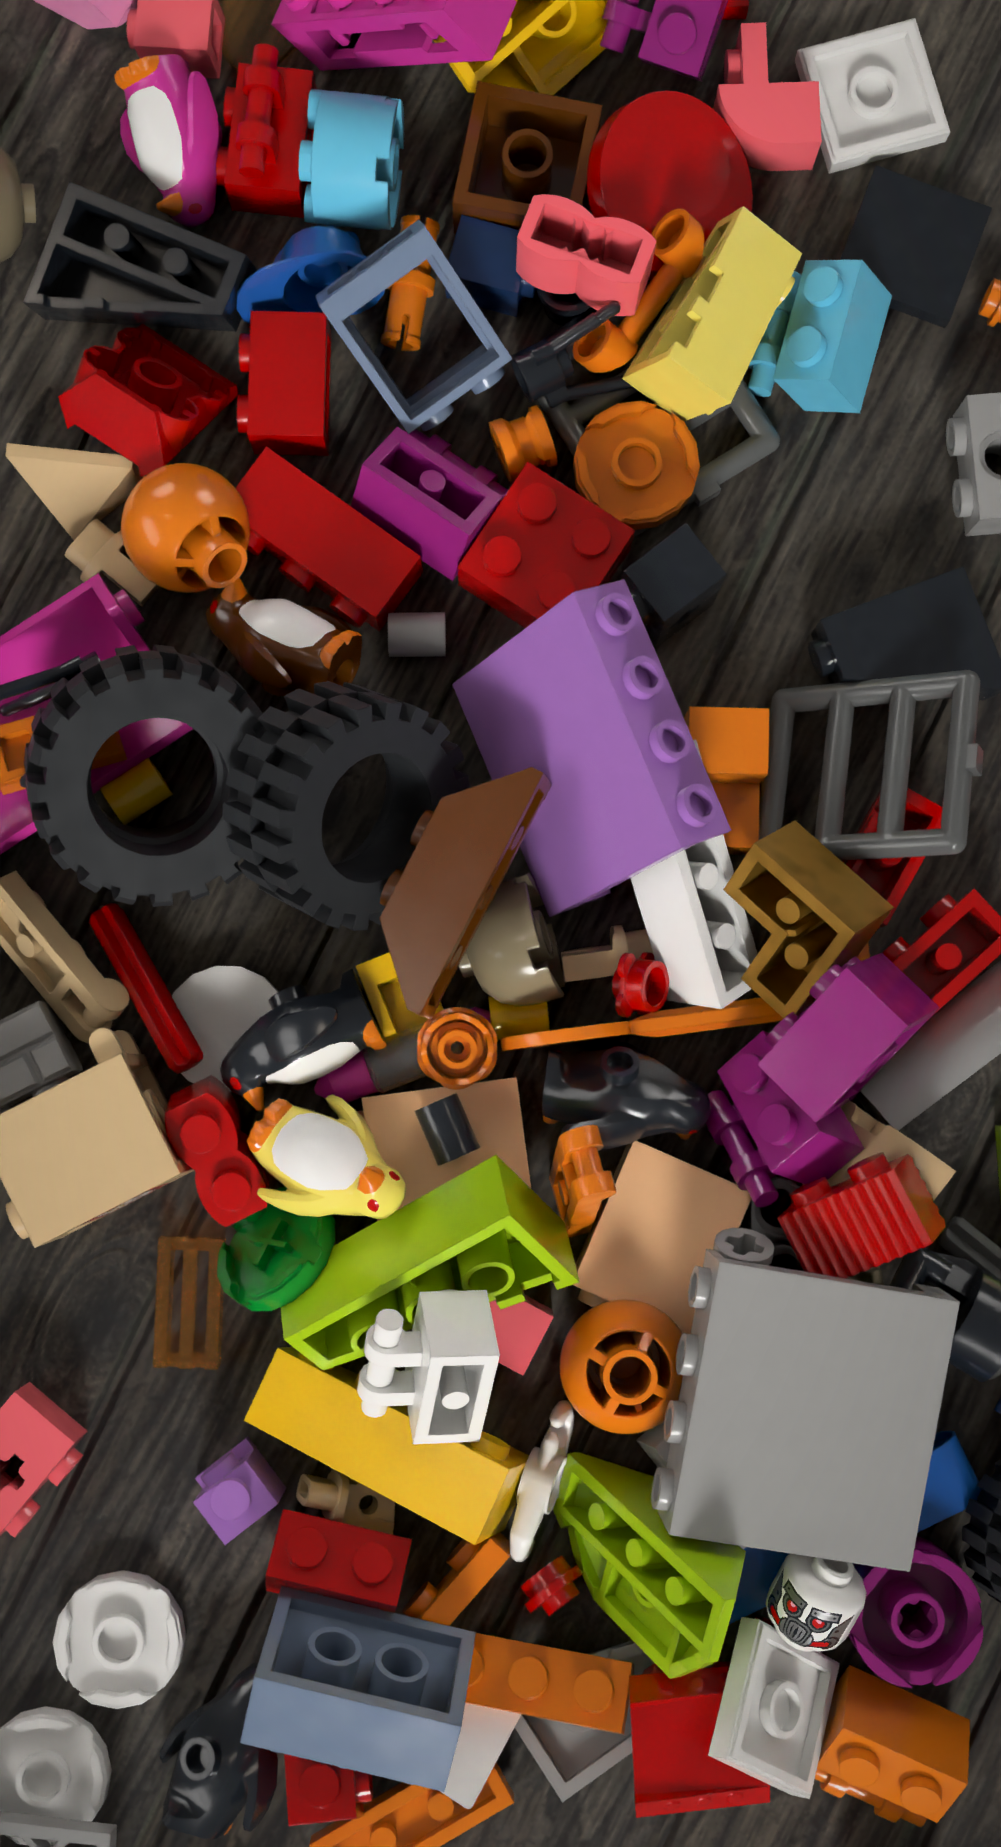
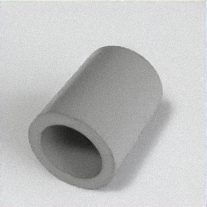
(417, 634)

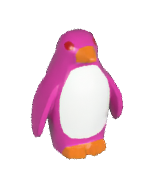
(172, 134)

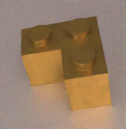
(812, 909)

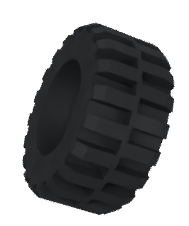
(75, 727)

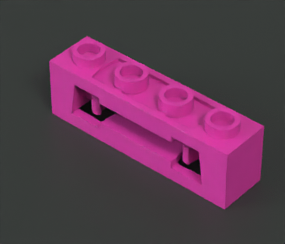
(393, 31)

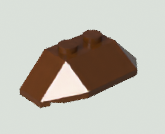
(453, 879)

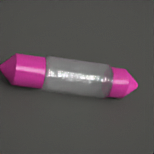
(380, 1069)

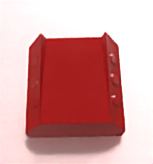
(144, 397)
(672, 1742)

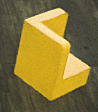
(386, 996)

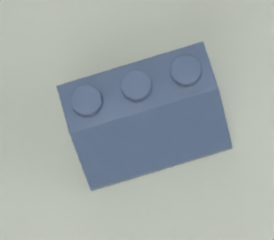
(360, 1689)

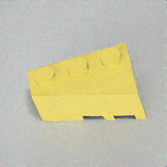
(715, 319)

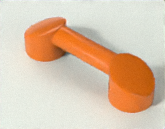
(681, 249)

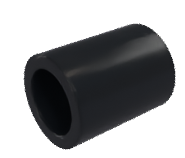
(447, 1129)

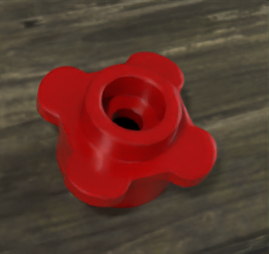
(639, 984)

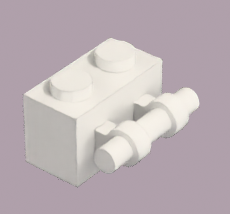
(446, 1361)

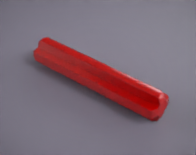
(146, 988)

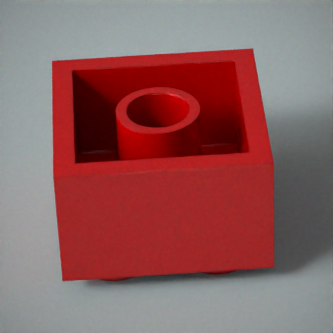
(542, 548)

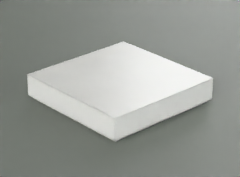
(874, 95)
(774, 1709)

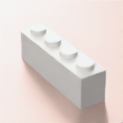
(696, 924)

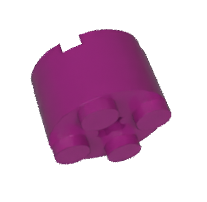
(936, 1640)

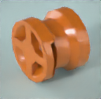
(523, 442)

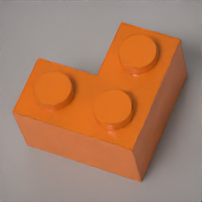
(736, 760)

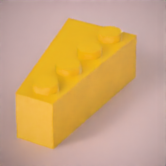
(454, 1485)

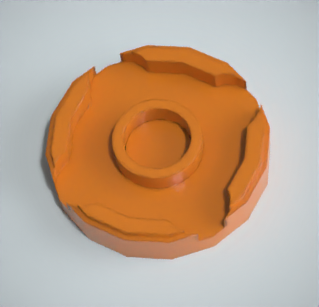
(637, 463)

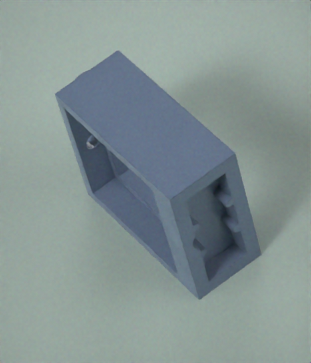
(374, 275)

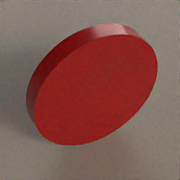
(665, 157)

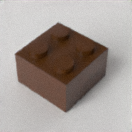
(522, 148)

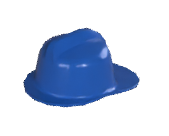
(301, 271)

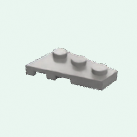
(577, 1754)

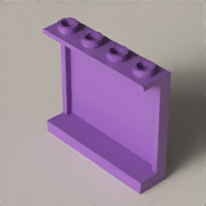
(601, 722)

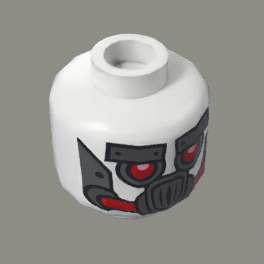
(815, 1602)

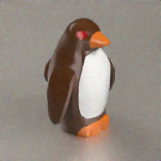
(283, 641)

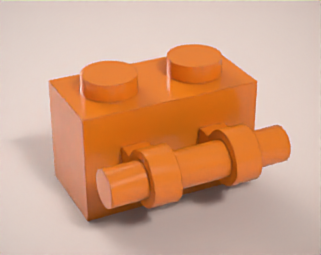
(893, 1750)

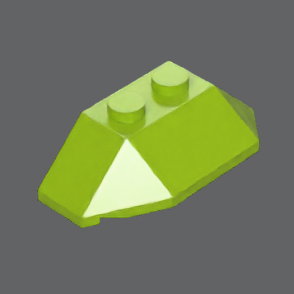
(656, 1586)

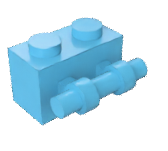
(823, 337)

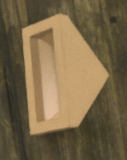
(75, 482)

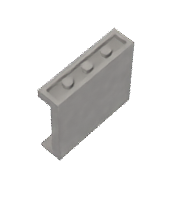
(804, 1412)

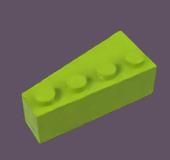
(462, 1236)

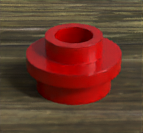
(552, 1586)

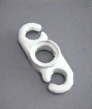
(541, 1481)

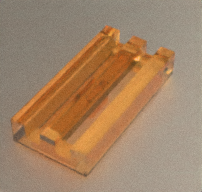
(186, 1357)

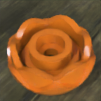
(460, 1069)

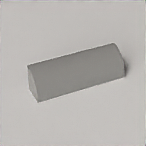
(939, 1055)

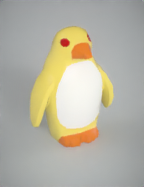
(324, 1162)

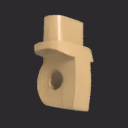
(102, 552)
(603, 960)
(341, 1498)

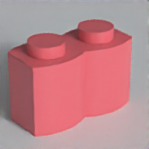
(573, 252)

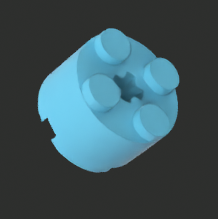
(352, 159)

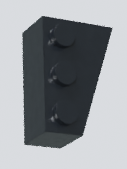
(133, 269)

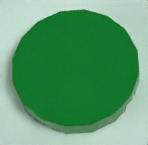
(274, 1257)

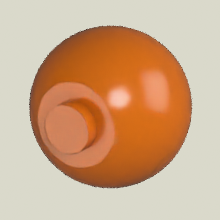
(186, 528)
(621, 1366)

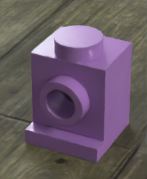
(237, 1490)

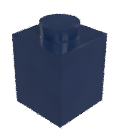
(486, 265)

